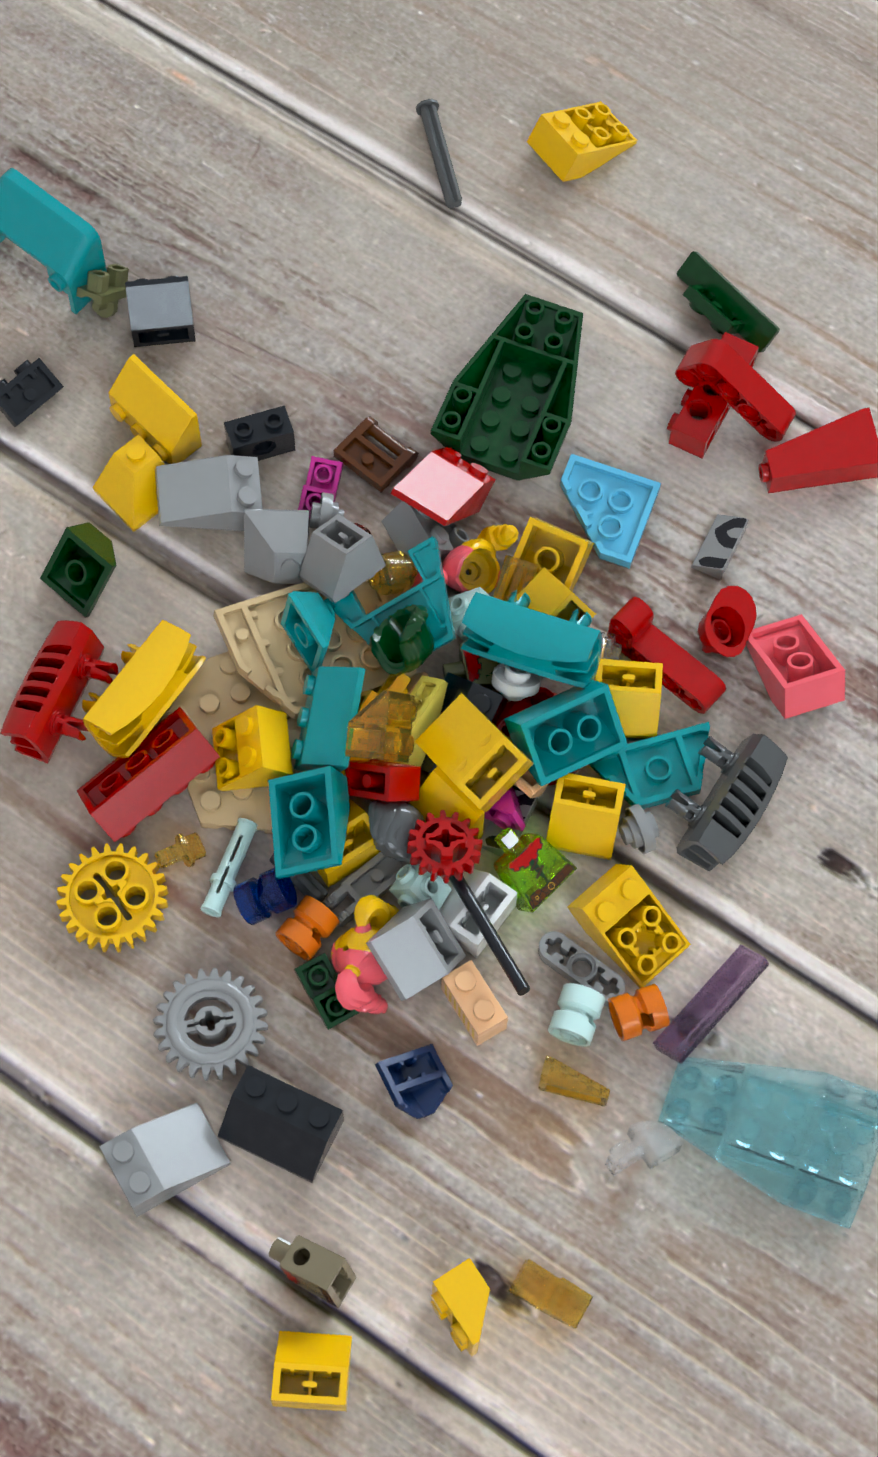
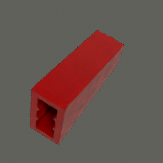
(825, 456)

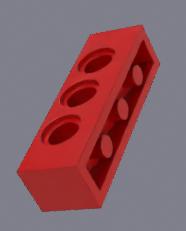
(696, 435)

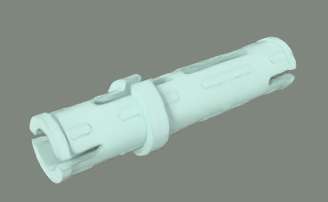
(215, 901)

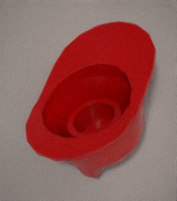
(728, 622)

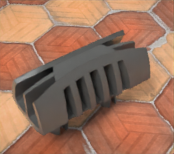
(734, 802)

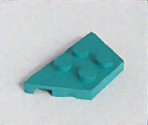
(658, 766)

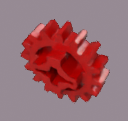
(428, 849)

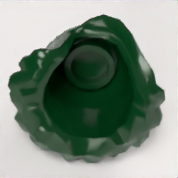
(403, 640)

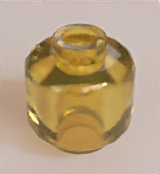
(396, 575)

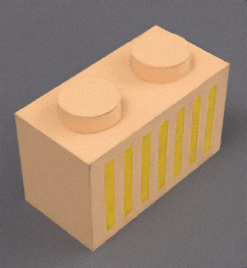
(474, 1002)

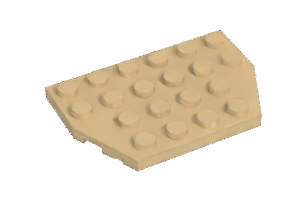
(270, 659)
(208, 700)

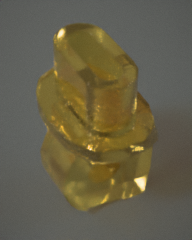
(186, 848)

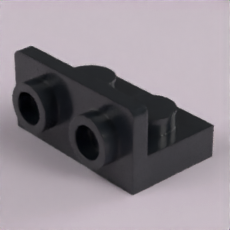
(27, 391)

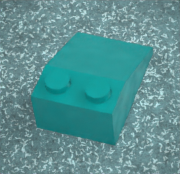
(308, 820)

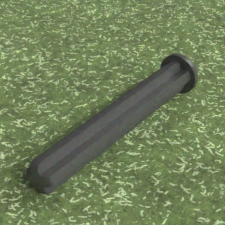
(428, 111)

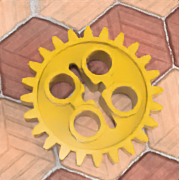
(86, 915)

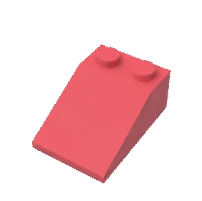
(796, 666)

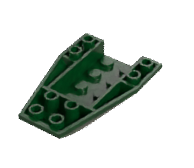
(516, 392)

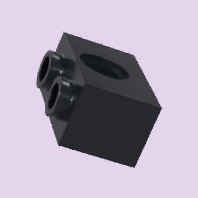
(261, 434)

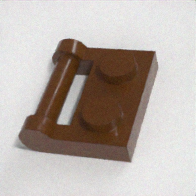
(369, 460)

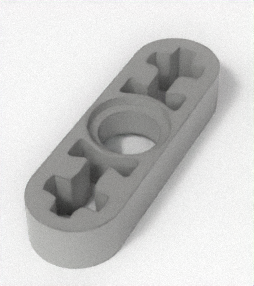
(566, 945)

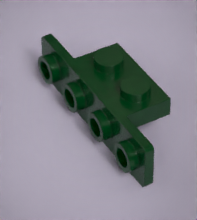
(724, 304)

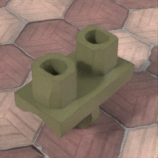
(105, 289)

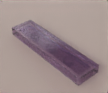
(710, 1004)

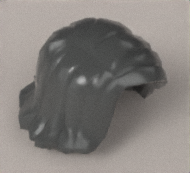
(391, 827)

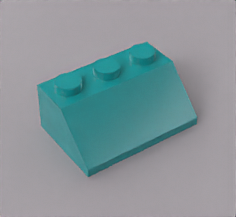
(329, 706)
(567, 731)

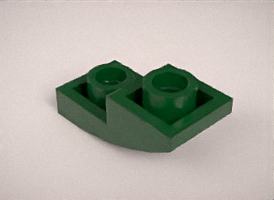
(319, 984)

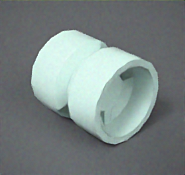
(575, 1018)

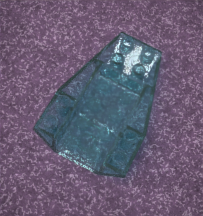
(781, 1129)

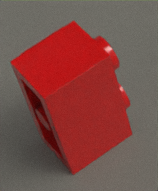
(383, 780)

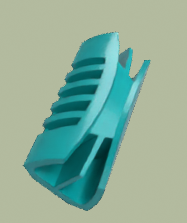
(532, 639)

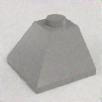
(275, 544)

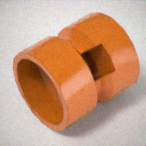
(309, 925)
(638, 1012)

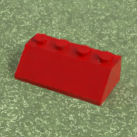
(152, 774)

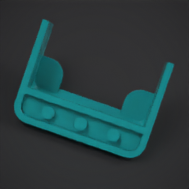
(50, 235)

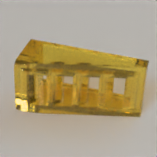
(567, 1082)

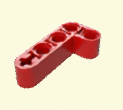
(739, 385)
(681, 671)

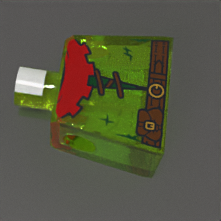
(530, 867)

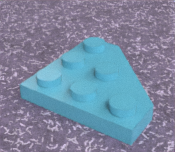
(609, 506)

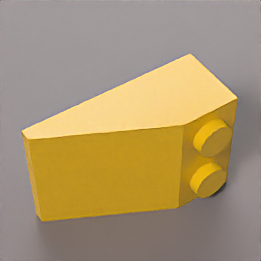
(551, 548)

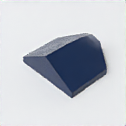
(415, 1081)

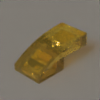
(550, 1294)

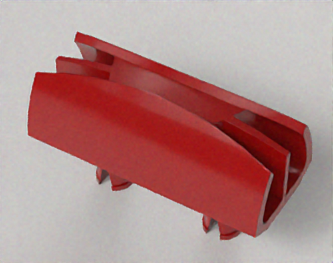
(54, 688)

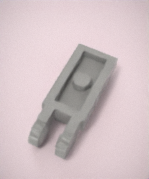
(371, 879)

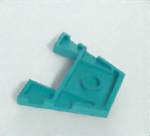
(429, 593)

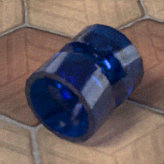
(262, 896)

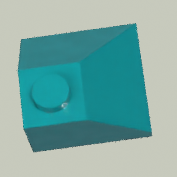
(309, 625)

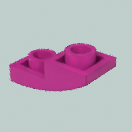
(322, 476)

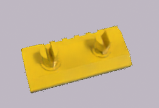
(142, 690)

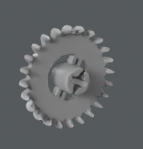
(176, 1029)

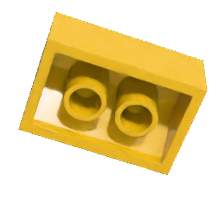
(154, 412)

